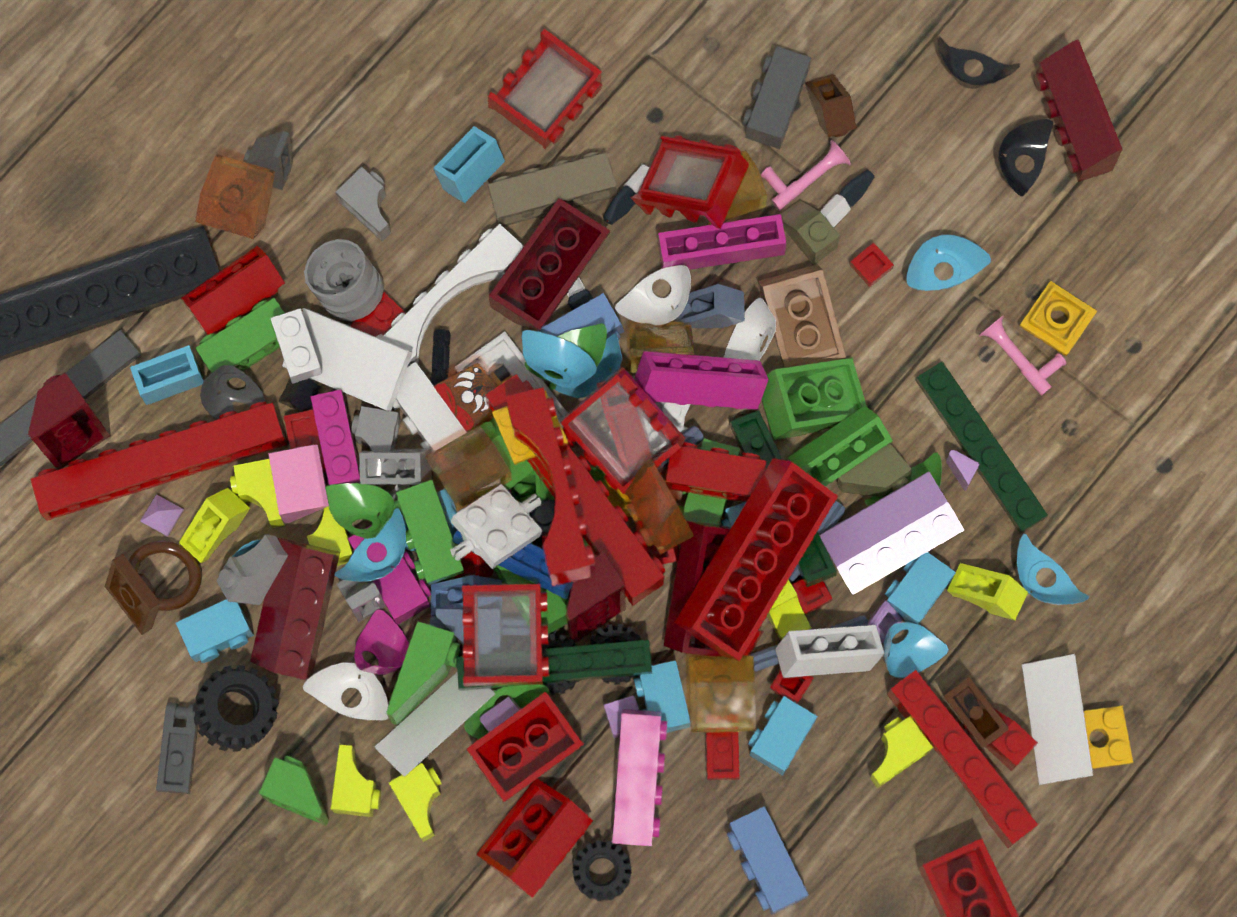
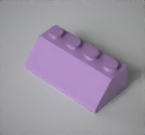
(891, 532)

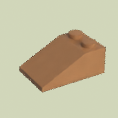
(803, 317)

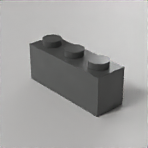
(776, 97)

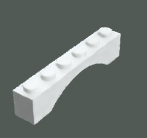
(482, 264)

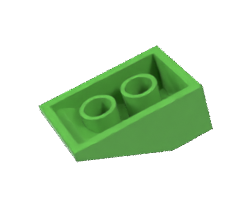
(811, 397)
(424, 668)

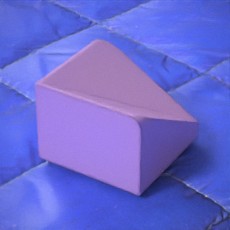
(614, 713)

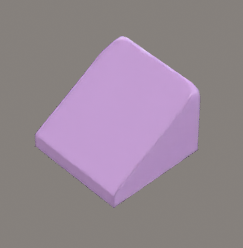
(962, 468)
(499, 713)

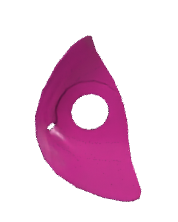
(383, 640)

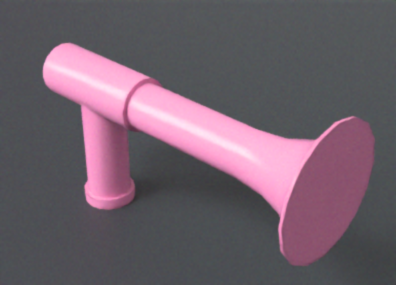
(787, 194)
(1035, 377)

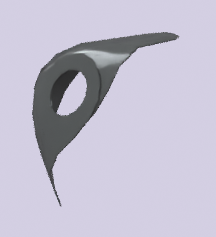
(218, 404)

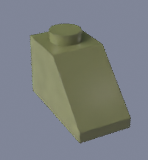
(810, 231)
(877, 474)

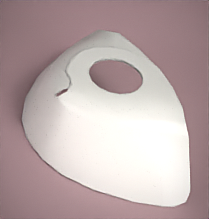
(645, 307)
(745, 339)
(334, 680)

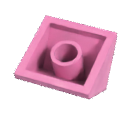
(298, 482)

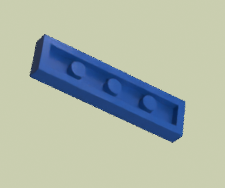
(531, 565)

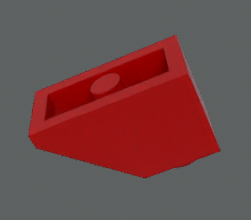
(1012, 745)

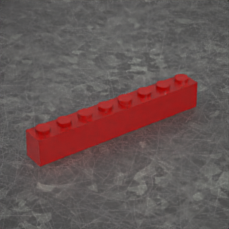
(158, 460)
(604, 523)

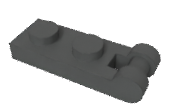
(177, 750)

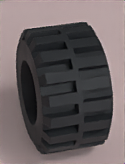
(244, 683)

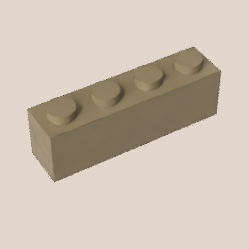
(538, 190)

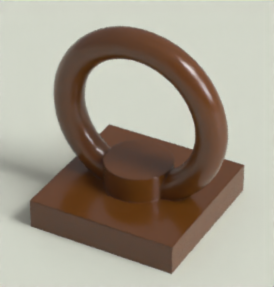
(136, 593)

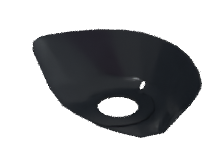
(956, 59)
(1028, 140)

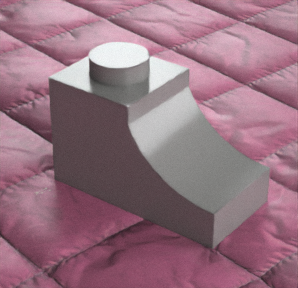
(363, 198)
(376, 428)
(395, 467)
(251, 575)
(361, 597)

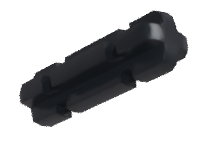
(440, 355)

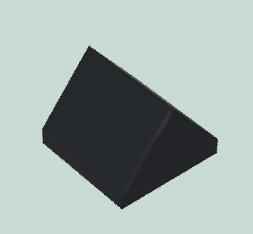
(299, 394)

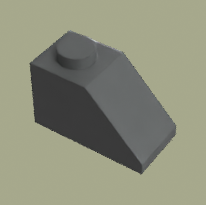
(274, 154)

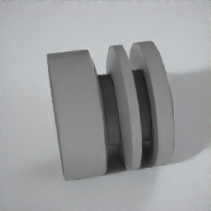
(344, 280)

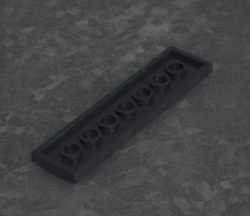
(104, 291)

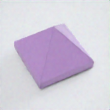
(162, 515)
(884, 618)

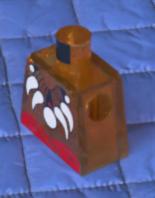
(467, 390)

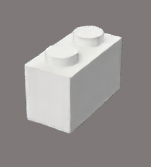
(296, 346)

